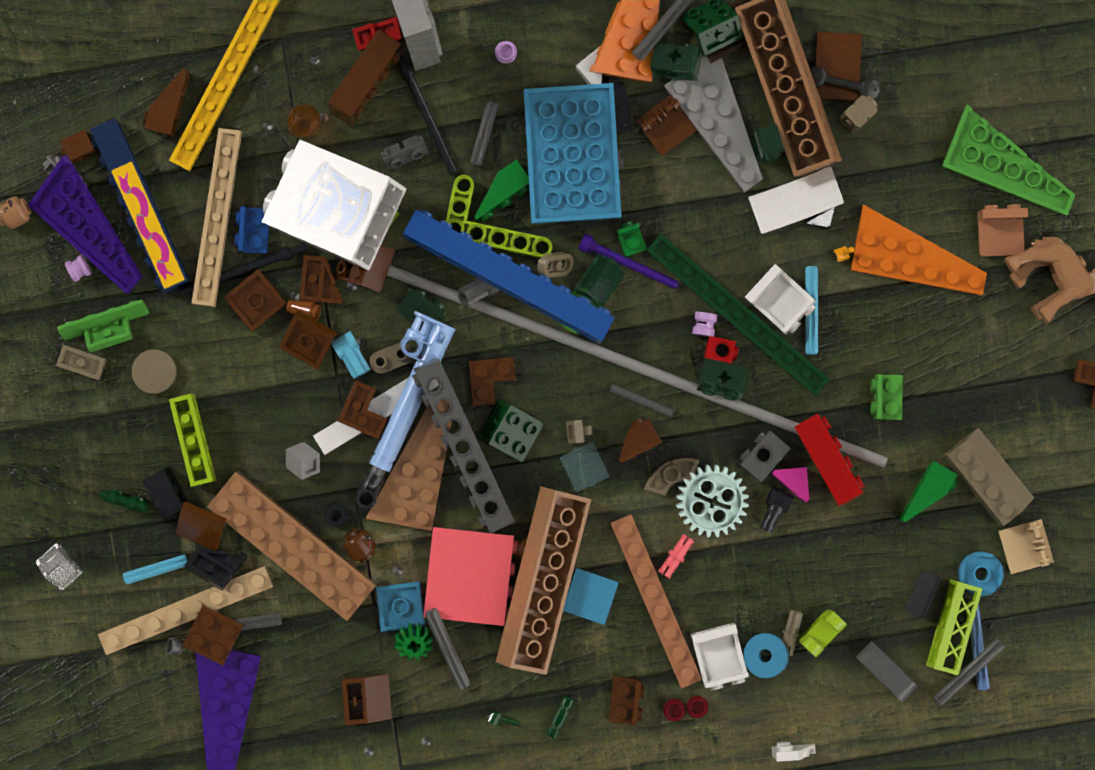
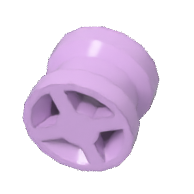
(78, 268)

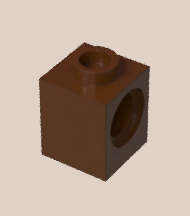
(78, 147)

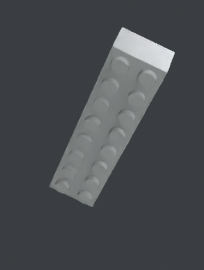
(419, 32)

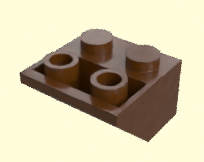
(371, 279)
(366, 699)

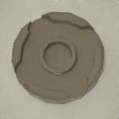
(154, 371)

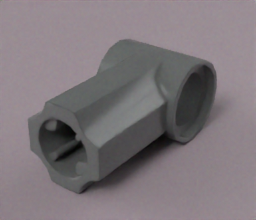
(475, 292)

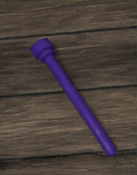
(589, 244)

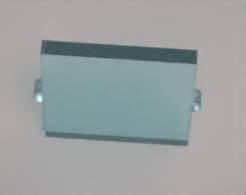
(584, 467)

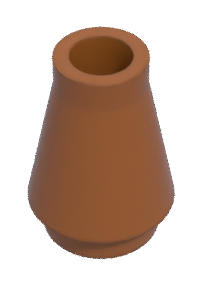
(309, 308)

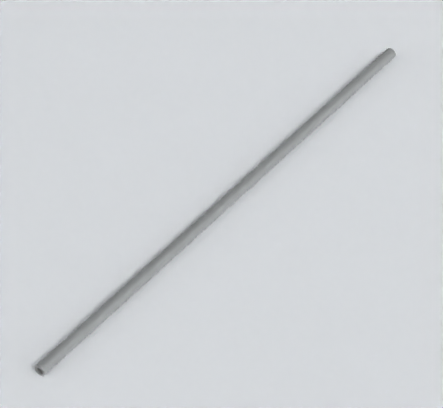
(622, 360)

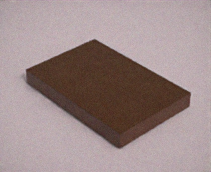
(839, 57)

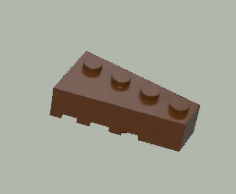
(364, 78)

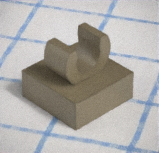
(577, 431)

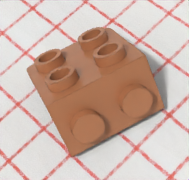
(1001, 230)

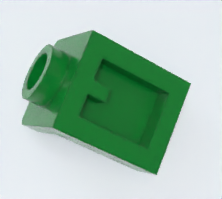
(631, 239)

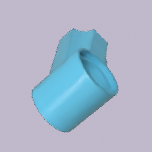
(348, 350)

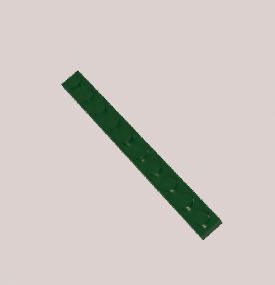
(738, 315)

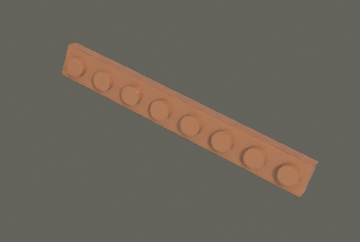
(656, 601)

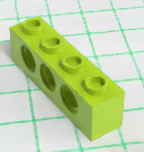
(192, 440)

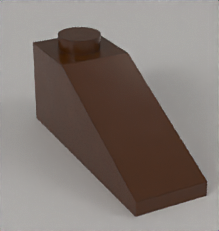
(166, 109)

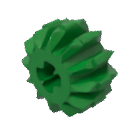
(410, 649)

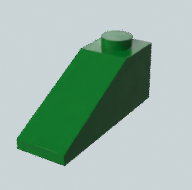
(932, 486)

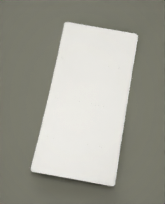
(796, 200)

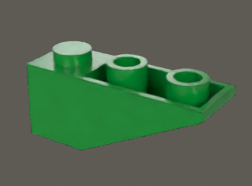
(506, 185)

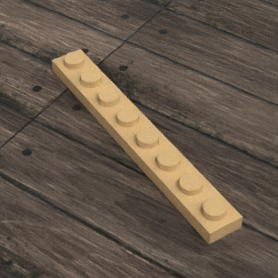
(216, 217)
(184, 610)

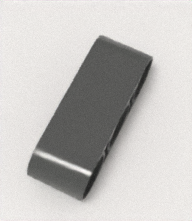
(886, 671)

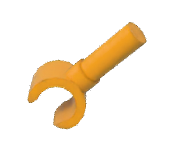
(843, 253)

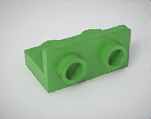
(887, 397)

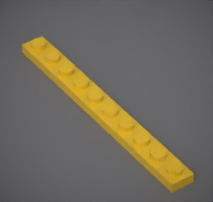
(223, 83)

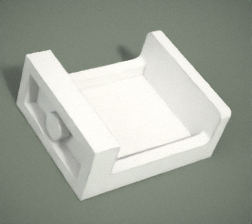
(781, 300)
(719, 656)

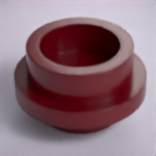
(697, 707)
(674, 710)

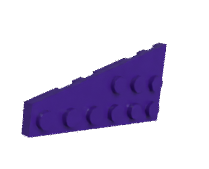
(77, 217)
(225, 705)

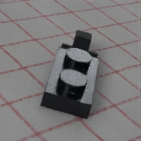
(622, 109)

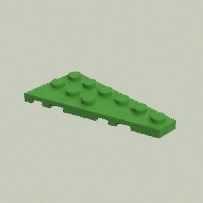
(994, 160)

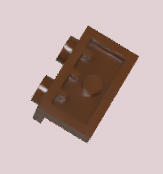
(626, 700)

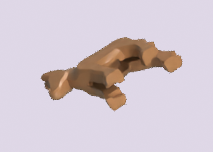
(1066, 269)

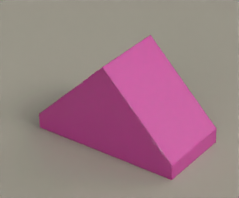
(795, 480)

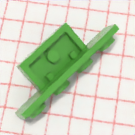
(105, 327)

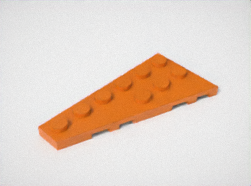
(625, 31)
(899, 254)

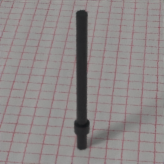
(407, 74)
(285, 254)

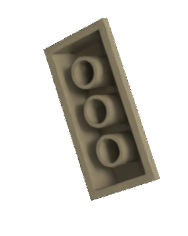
(989, 477)

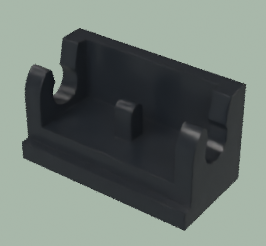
(165, 492)

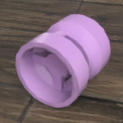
(704, 329)

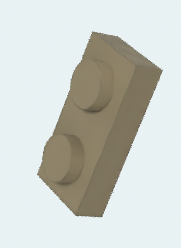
(81, 362)

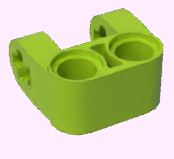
(822, 632)

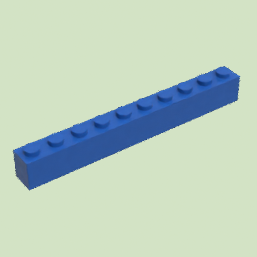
(507, 276)

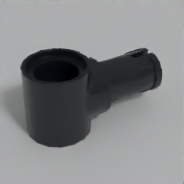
(777, 504)

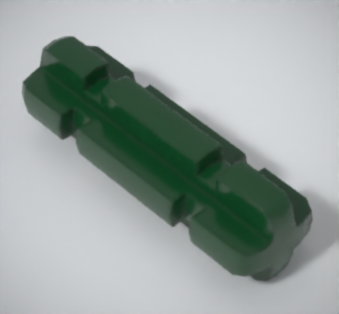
(560, 717)

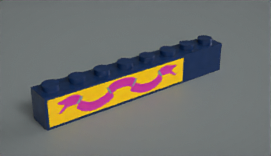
(140, 205)

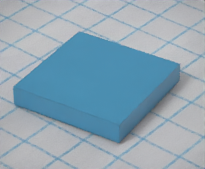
(590, 596)
(400, 605)

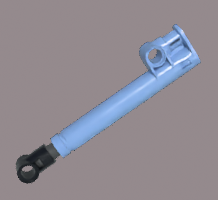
(431, 342)

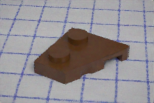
(318, 281)

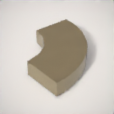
(670, 474)

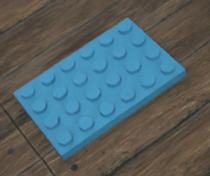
(572, 153)

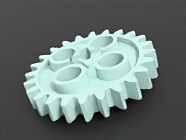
(704, 519)

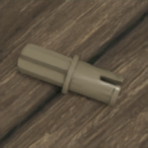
(792, 629)

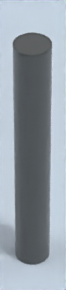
(641, 400)

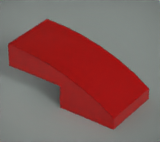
(365, 33)

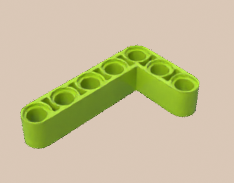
(489, 231)

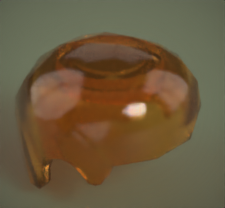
(303, 121)

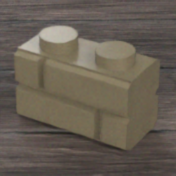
(858, 113)

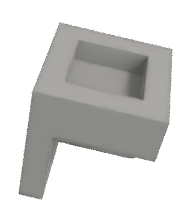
(302, 460)

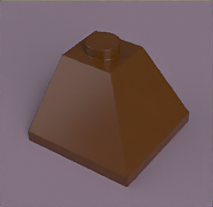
(638, 439)

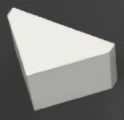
(584, 67)

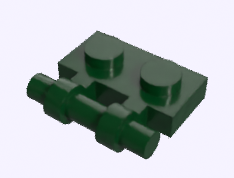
(117, 497)

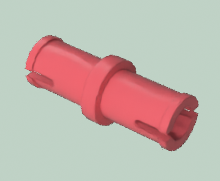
(676, 556)

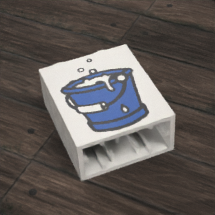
(333, 204)

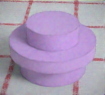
(505, 52)

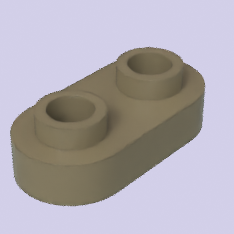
(555, 264)
(390, 357)

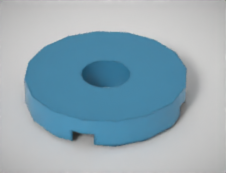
(992, 566)
(753, 657)

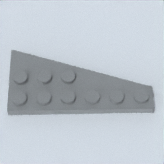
(718, 120)

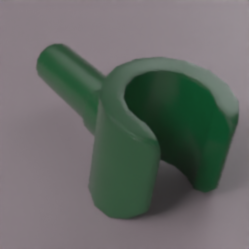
(495, 717)

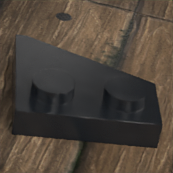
(215, 566)

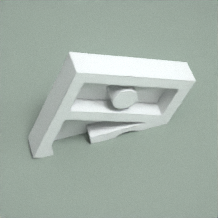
(788, 752)

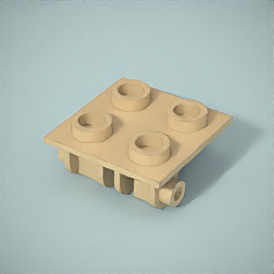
(1026, 546)

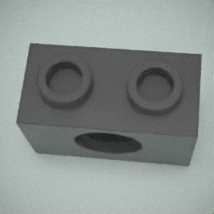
(776, 450)

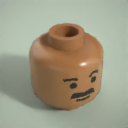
(14, 212)

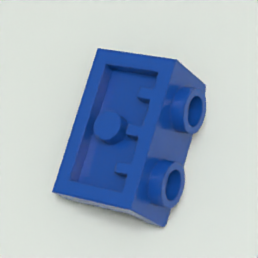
(253, 233)

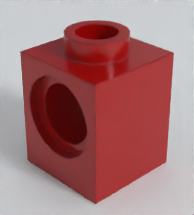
(713, 342)

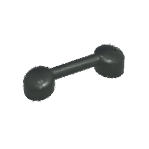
(865, 88)

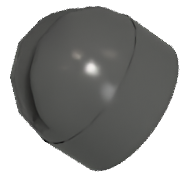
(174, 646)

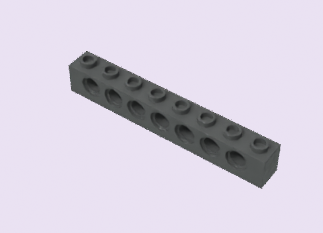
(434, 371)

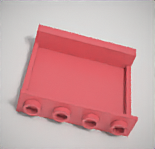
(470, 575)

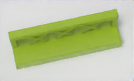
(946, 624)

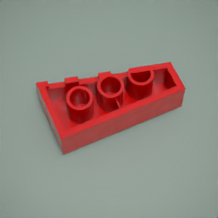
(829, 459)

